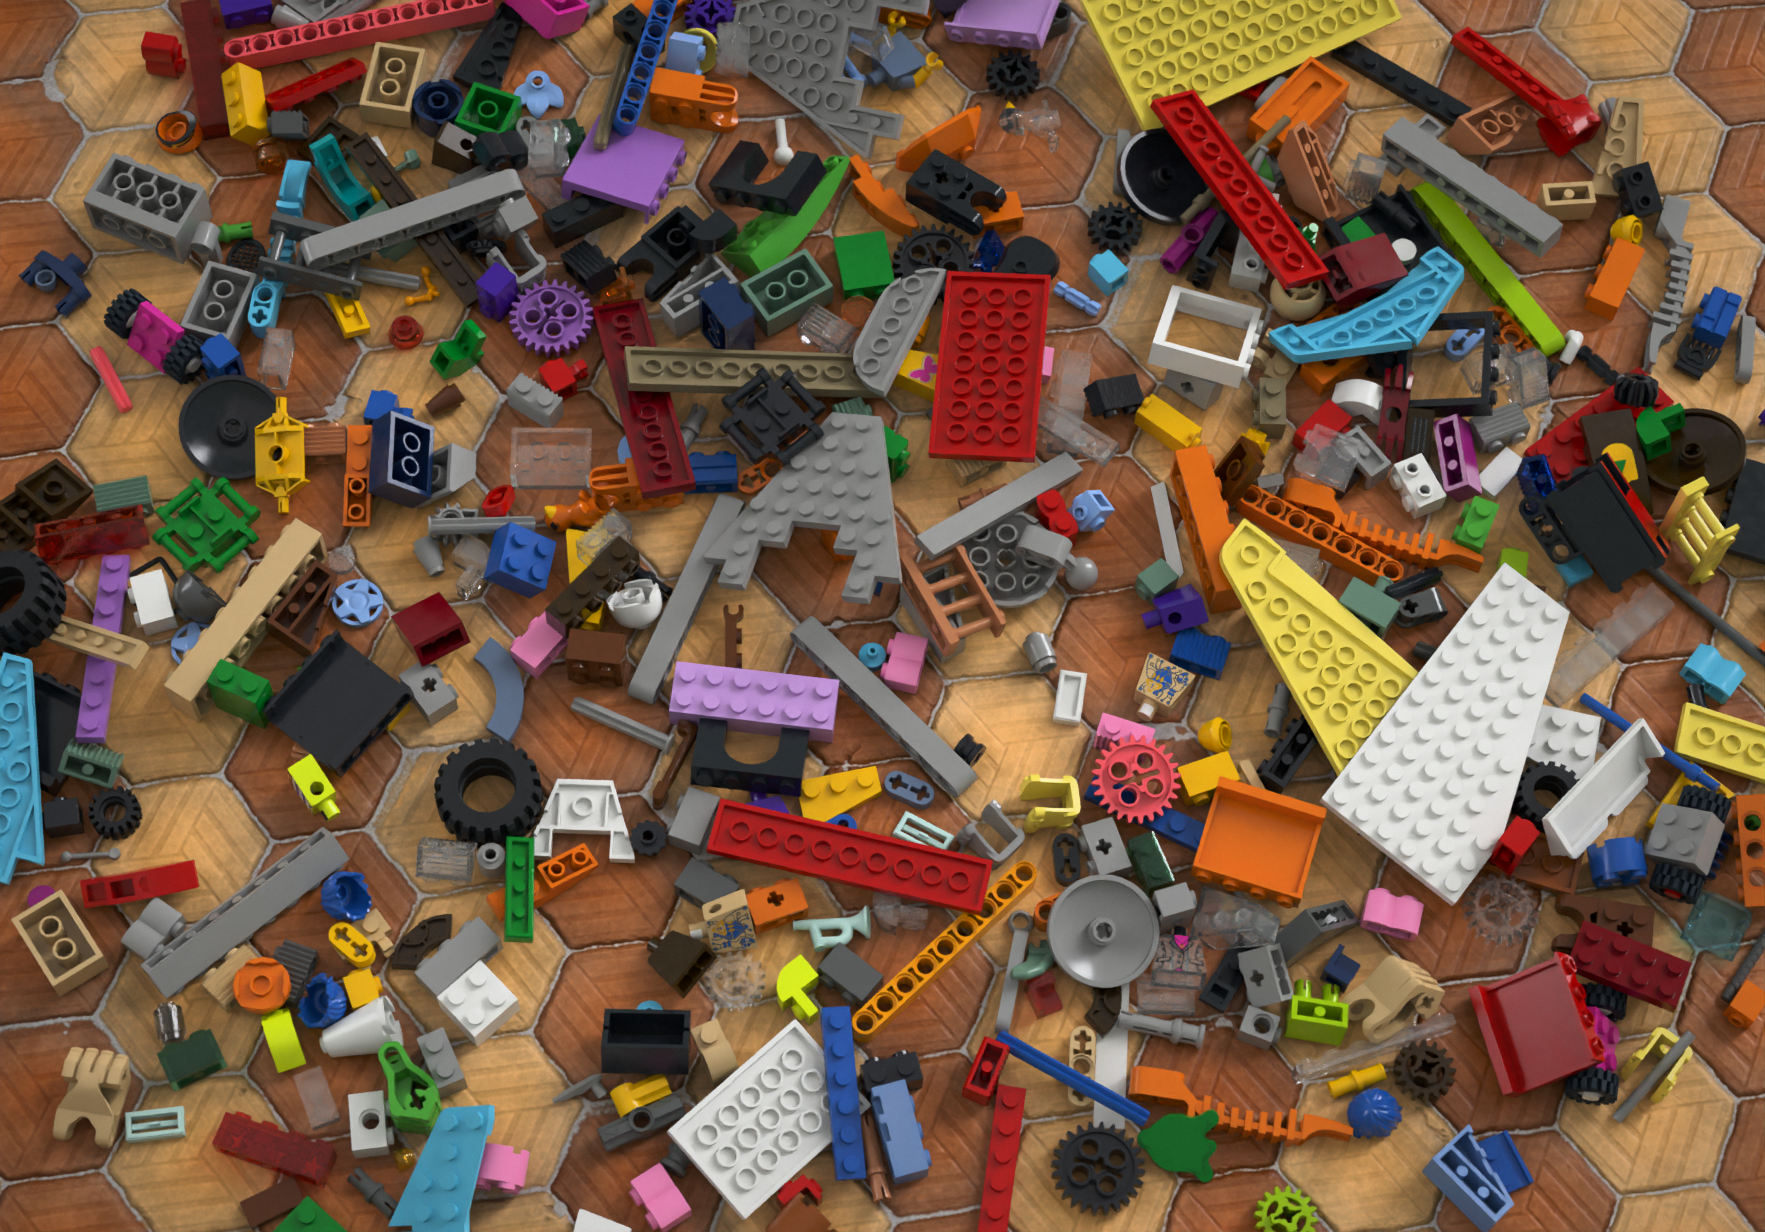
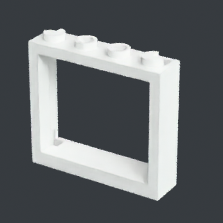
(1198, 362)

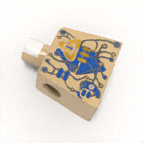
(1161, 687)
(726, 924)

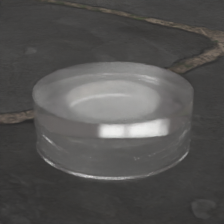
(342, 560)

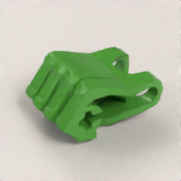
(401, 1076)

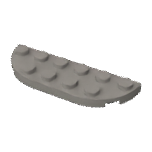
(894, 327)

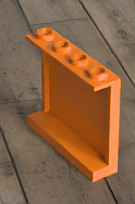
(1258, 842)

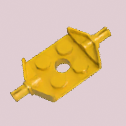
(288, 473)

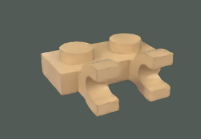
(1279, 366)
(376, 931)

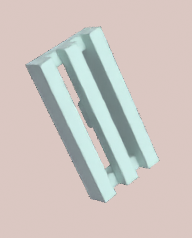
(948, 838)
(155, 1135)

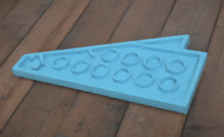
(19, 769)

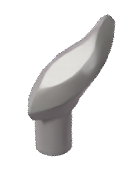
(578, 1089)

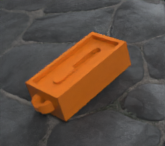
(1307, 95)

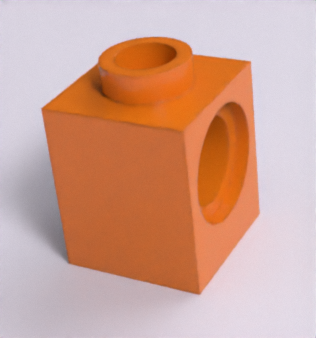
(1745, 1005)

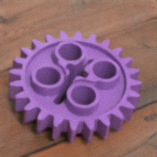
(551, 318)

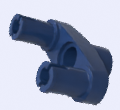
(68, 272)

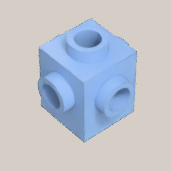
(1091, 510)

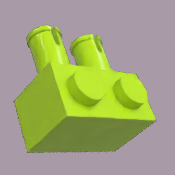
(1316, 1019)

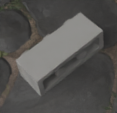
(457, 956)

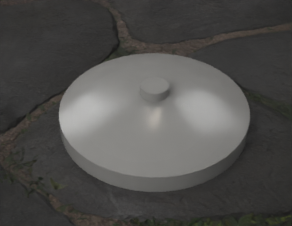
(1103, 931)

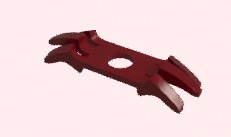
(1399, 399)

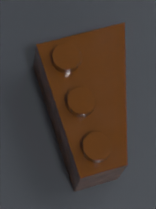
(304, 610)

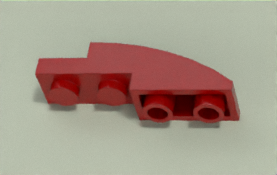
(139, 884)

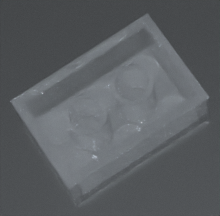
(551, 458)

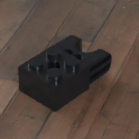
(952, 191)
(663, 254)

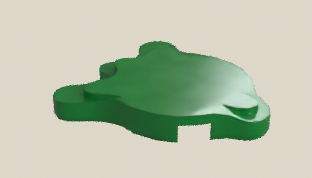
(1180, 1143)

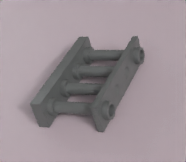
(297, 229)

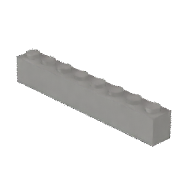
(1471, 187)
(245, 912)

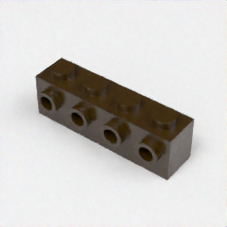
(593, 587)

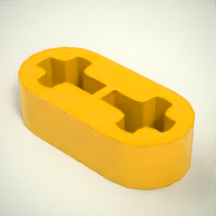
(355, 940)

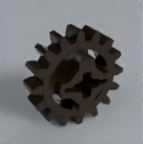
(1428, 1083)

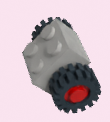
(1686, 842)

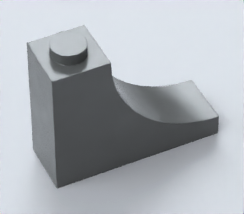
(1314, 928)

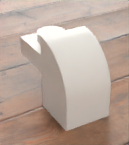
(1359, 398)

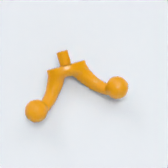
(431, 293)

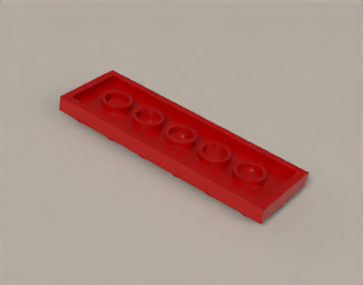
(1565, 442)

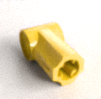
(643, 1093)

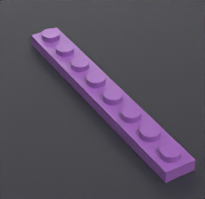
(100, 673)

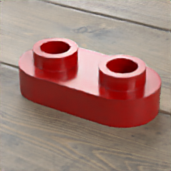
(499, 501)

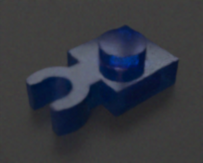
(990, 251)

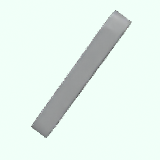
(1011, 985)

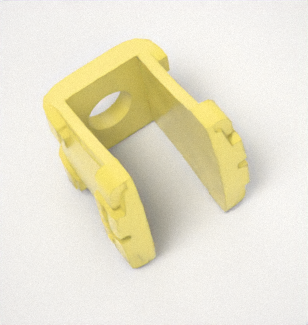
(1041, 817)
(1656, 1045)

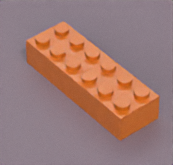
(1204, 522)

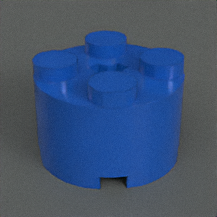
(1617, 861)

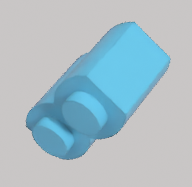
(1716, 674)

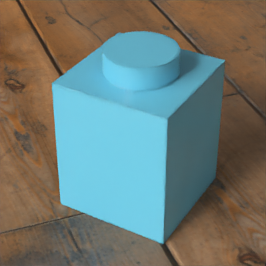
(1107, 272)

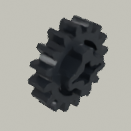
(1003, 68)
(1115, 228)

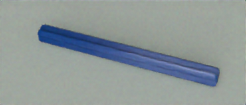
(1074, 1079)

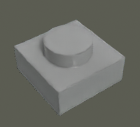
(1269, 481)

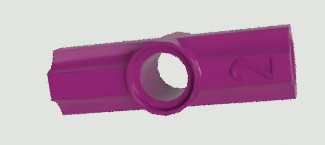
(1182, 249)

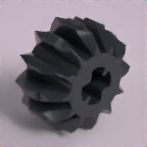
(1636, 390)

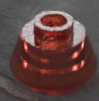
(405, 332)

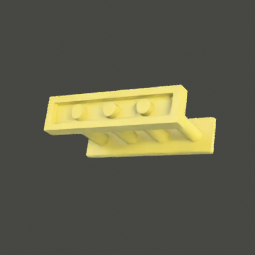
(1677, 523)

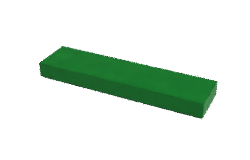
(519, 890)

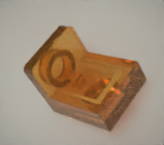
(618, 290)

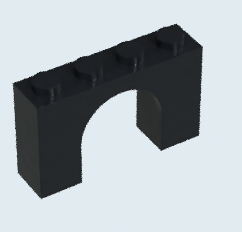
(781, 195)
(779, 775)

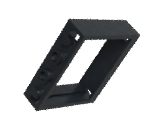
(1462, 406)

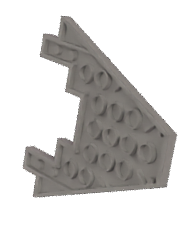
(802, 56)
(828, 486)

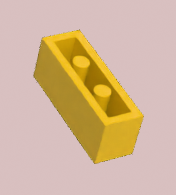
(245, 104)

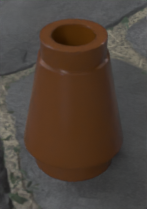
(445, 400)

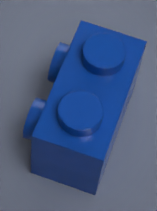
(221, 358)

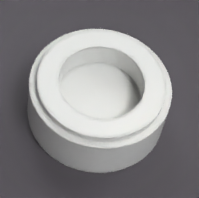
(1405, 250)

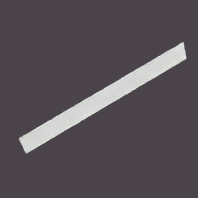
(1112, 1067)

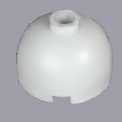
(636, 604)

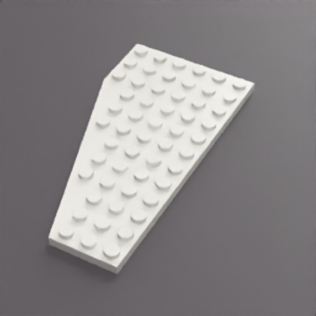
(1452, 748)

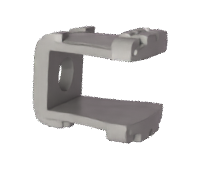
(526, 252)
(995, 818)

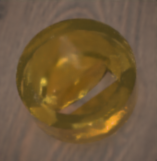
(404, 1159)

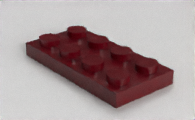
(1629, 966)

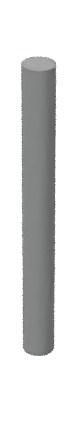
(1653, 1077)

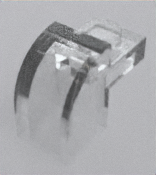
(471, 557)
(890, 913)

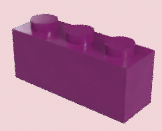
(1457, 458)

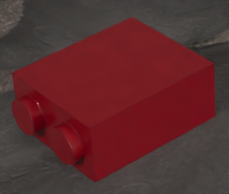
(430, 629)

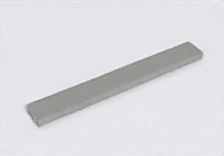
(997, 506)

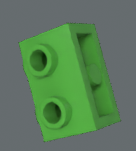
(1477, 524)

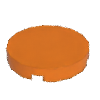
(261, 985)

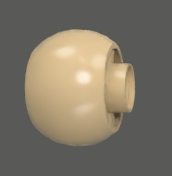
(1298, 303)

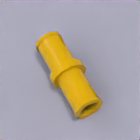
(1356, 1080)

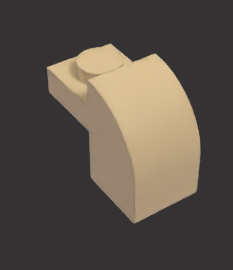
(715, 1052)

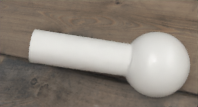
(783, 153)

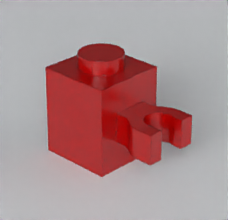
(560, 378)

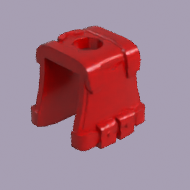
(1574, 124)

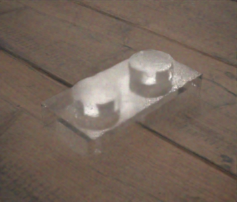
(316, 1098)

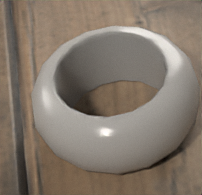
(1020, 913)

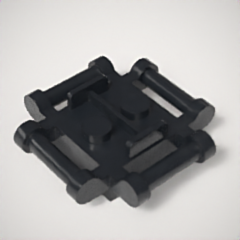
(772, 418)

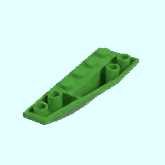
(774, 236)

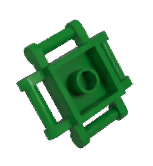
(206, 526)

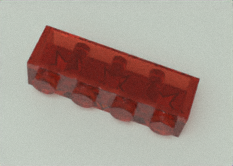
(92, 534)
(275, 1149)

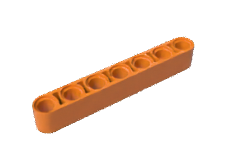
(1312, 526)

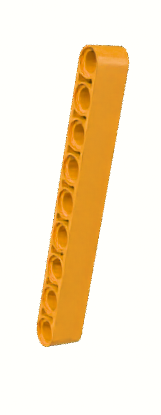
(940, 963)

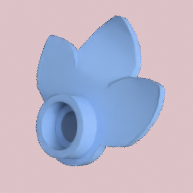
(539, 97)

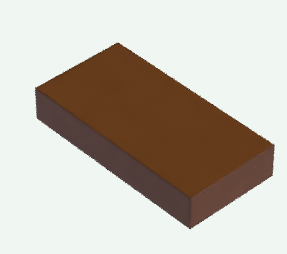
(272, 1203)

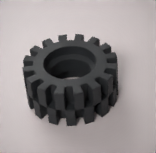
(120, 827)

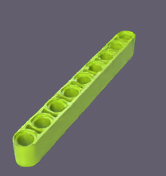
(1487, 267)

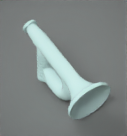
(859, 922)

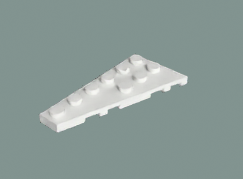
(1565, 739)

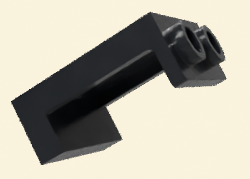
(1222, 234)

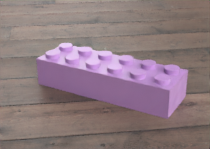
(754, 700)

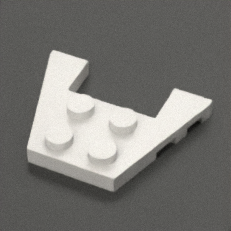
(584, 808)

